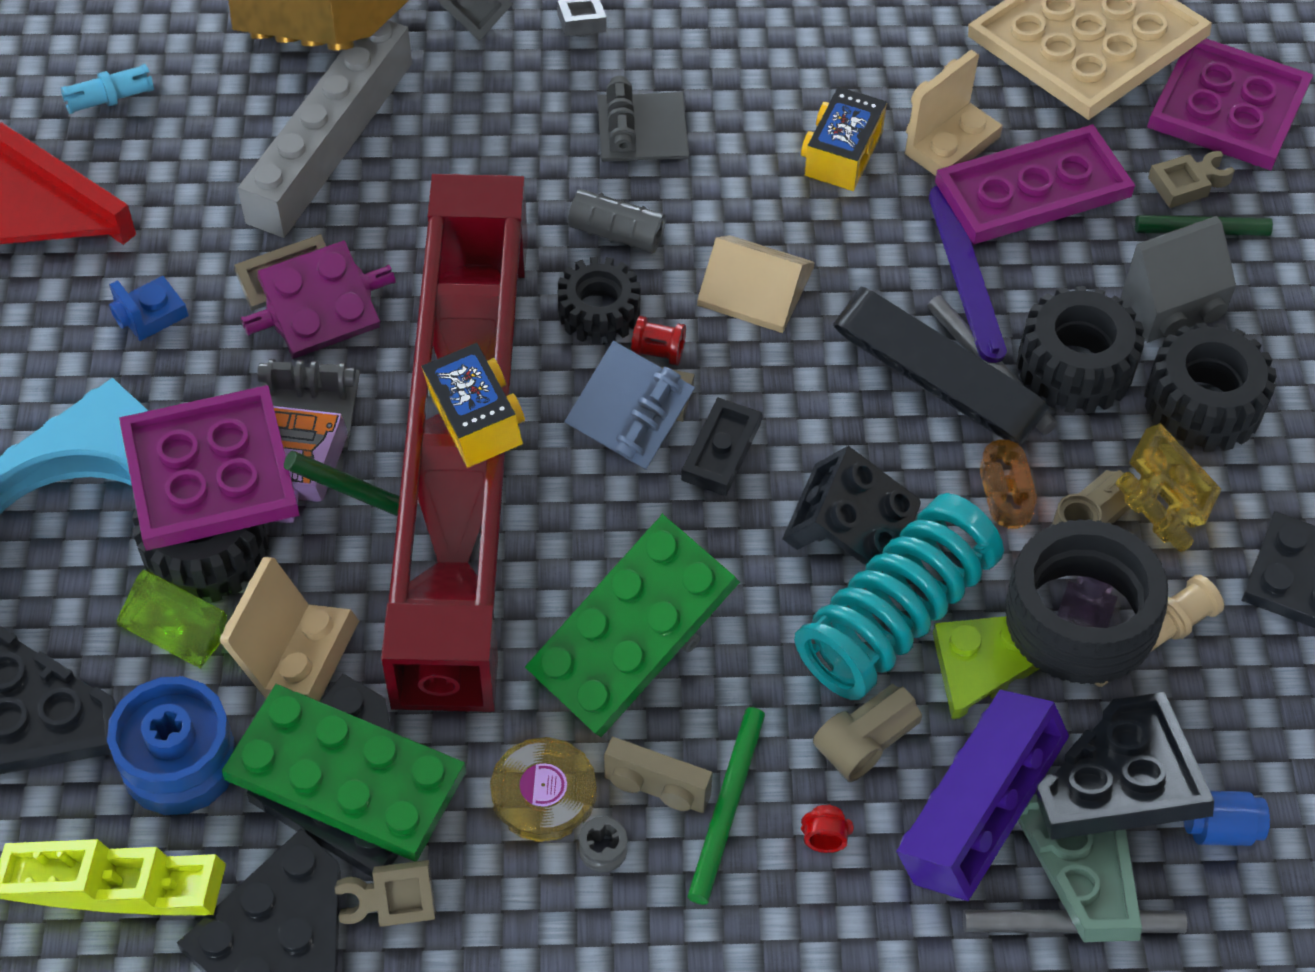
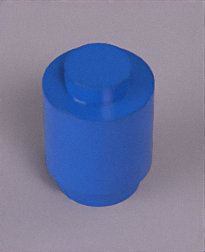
(1236, 820)

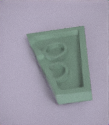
(1090, 878)

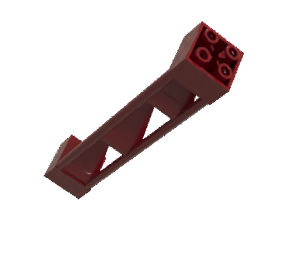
(442, 622)

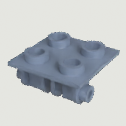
(630, 404)

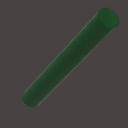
(1231, 225)
(342, 482)

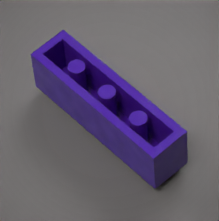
(983, 794)

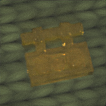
(1177, 478)

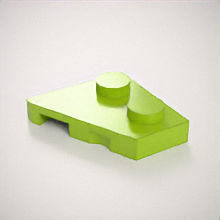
(977, 660)

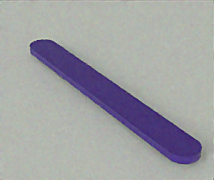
(968, 280)

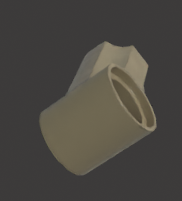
(1097, 501)
(858, 739)

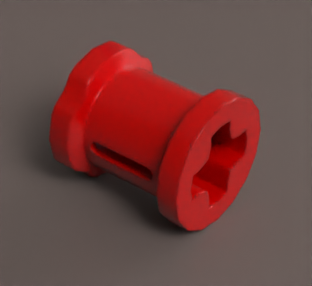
(673, 336)

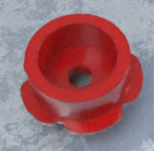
(826, 829)

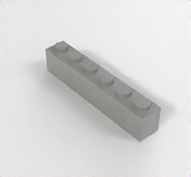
(324, 129)

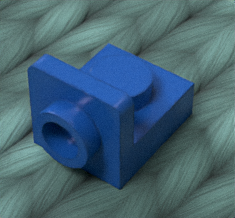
(147, 307)

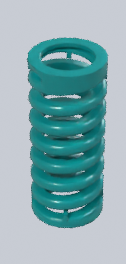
(850, 659)

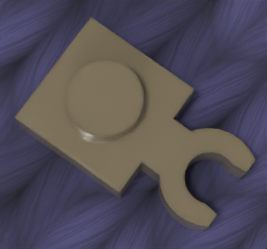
(1185, 181)
(399, 894)

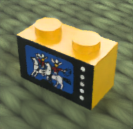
(843, 138)
(473, 404)

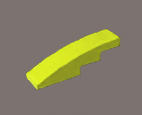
(109, 880)

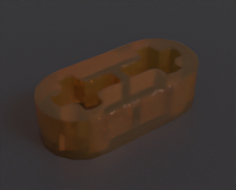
(1018, 481)

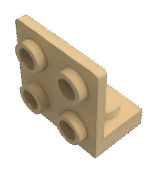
(944, 122)
(285, 638)

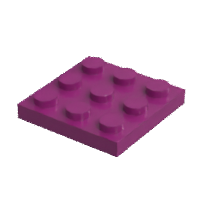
(1231, 102)
(207, 467)

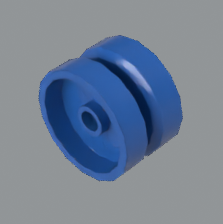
(171, 744)

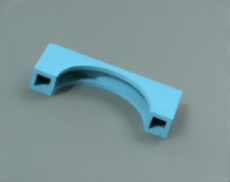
(72, 445)

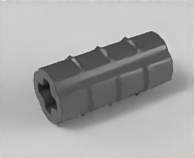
(616, 220)

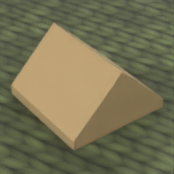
(753, 282)

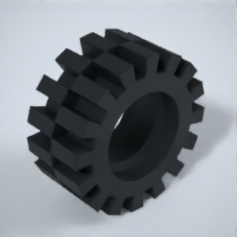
(594, 280)

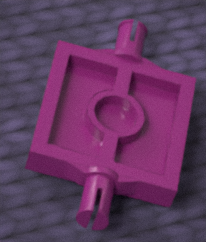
(318, 299)

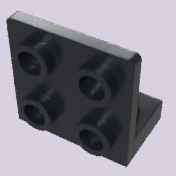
(851, 506)

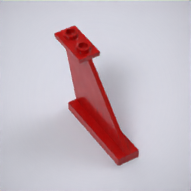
(52, 200)

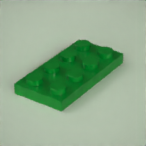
(632, 625)
(345, 772)

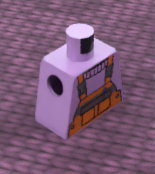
(315, 436)

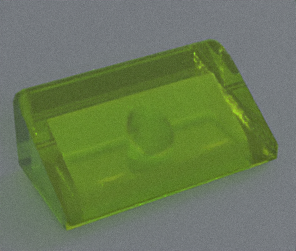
(172, 619)

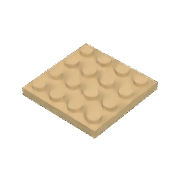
(1089, 48)

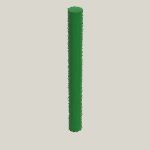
(726, 806)

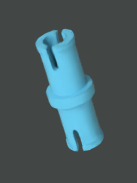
(107, 88)

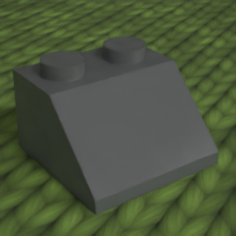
(1180, 279)

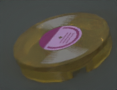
(543, 789)

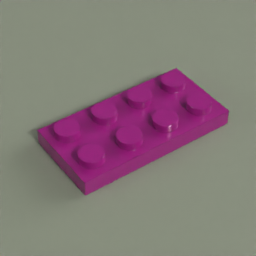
(1034, 183)

